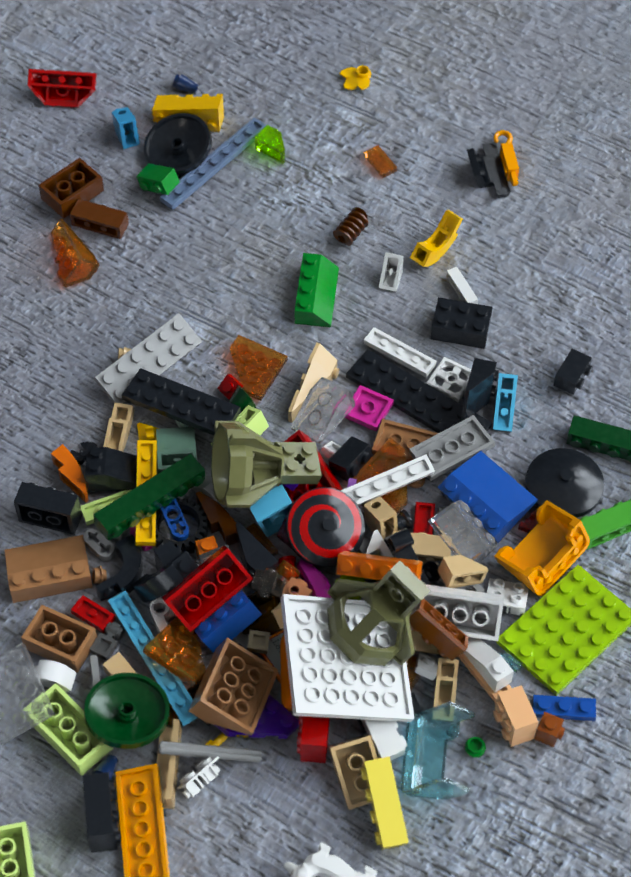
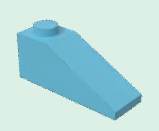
(505, 402)

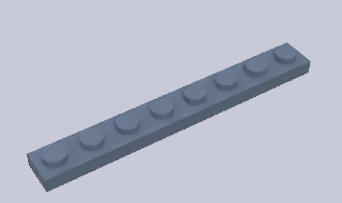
(213, 163)

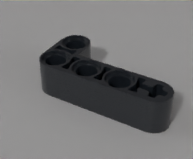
(401, 547)

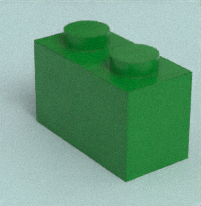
(158, 179)

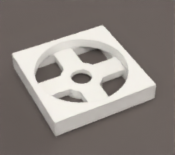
(457, 368)

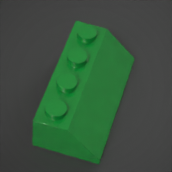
(316, 291)

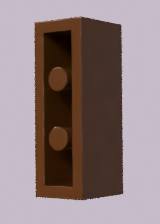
(99, 218)

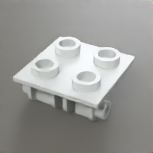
(514, 594)
(205, 772)

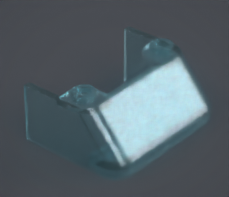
(426, 752)

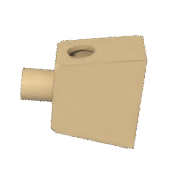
(380, 517)

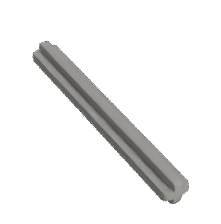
(206, 751)

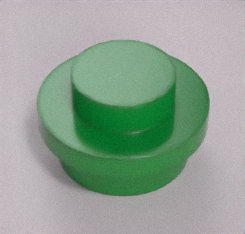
(475, 747)

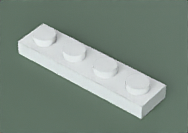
(400, 352)

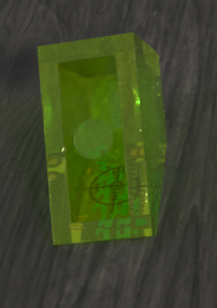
(270, 143)

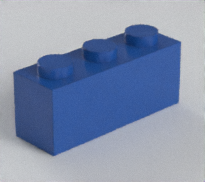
(228, 621)

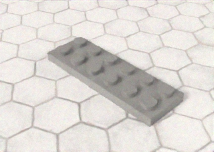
(153, 354)

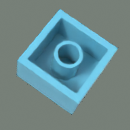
(272, 510)

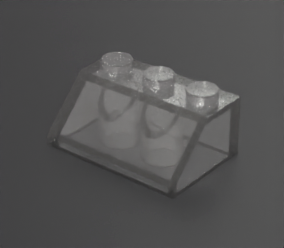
(463, 532)

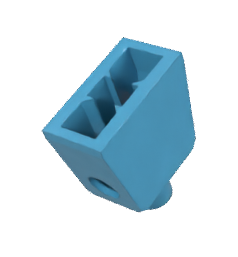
(125, 120)

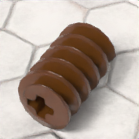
(351, 226)

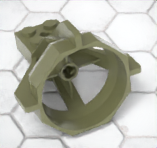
(246, 459)
(390, 602)

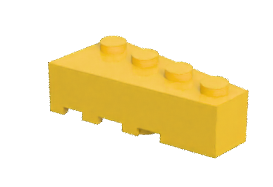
(207, 108)

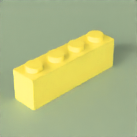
(385, 803)

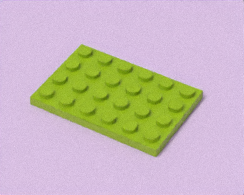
(566, 629)

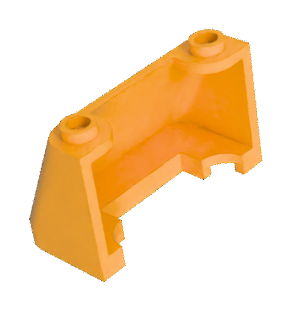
(546, 549)

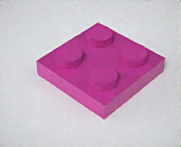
(369, 408)

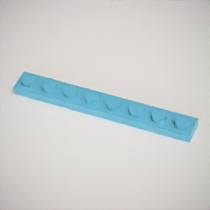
(140, 636)

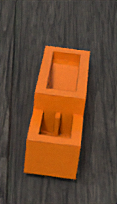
(70, 471)

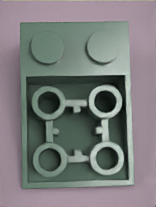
(174, 445)

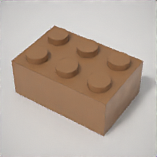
(59, 638)

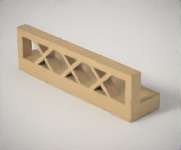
(169, 765)

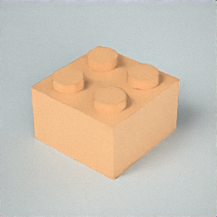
(515, 716)

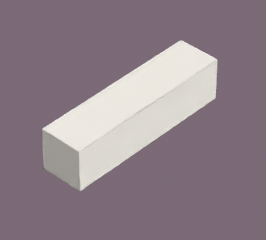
(461, 286)

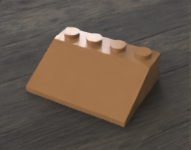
(47, 569)
(234, 688)

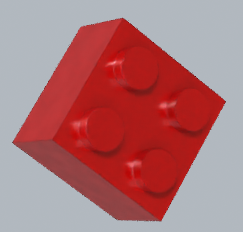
(313, 738)

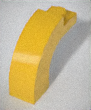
(432, 249)

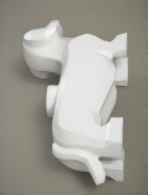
(325, 865)

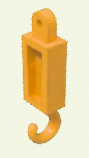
(508, 157)

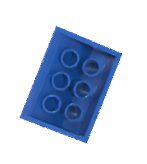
(489, 493)

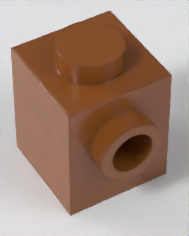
(550, 729)

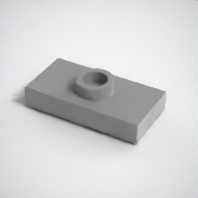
(426, 666)

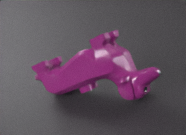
(314, 578)

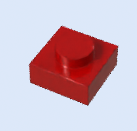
(229, 385)

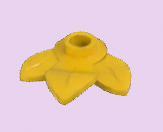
(356, 77)

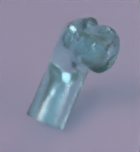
(512, 662)

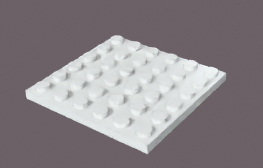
(326, 680)

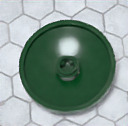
(126, 710)

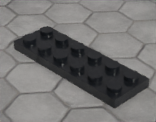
(178, 401)

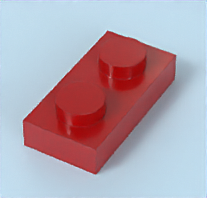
(92, 613)

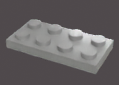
(454, 446)

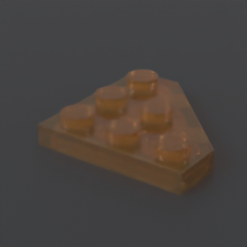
(256, 365)
(387, 458)
(178, 652)

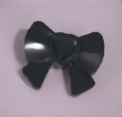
(82, 456)

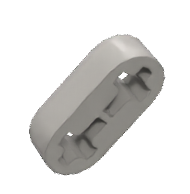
(96, 547)

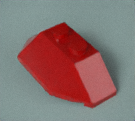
(61, 87)

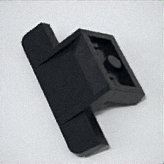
(489, 169)

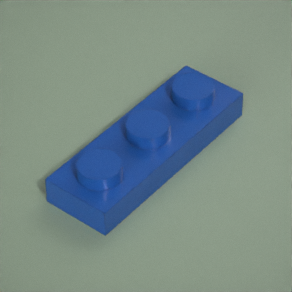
(565, 707)

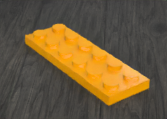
(142, 822)

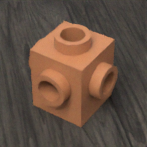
(298, 586)

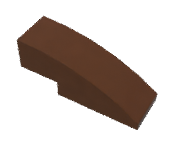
(218, 518)

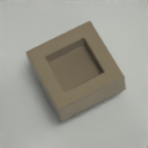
(258, 642)

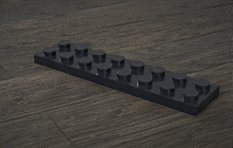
(408, 393)

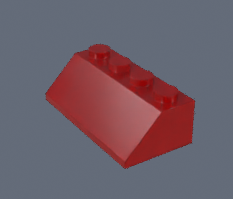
(207, 588)

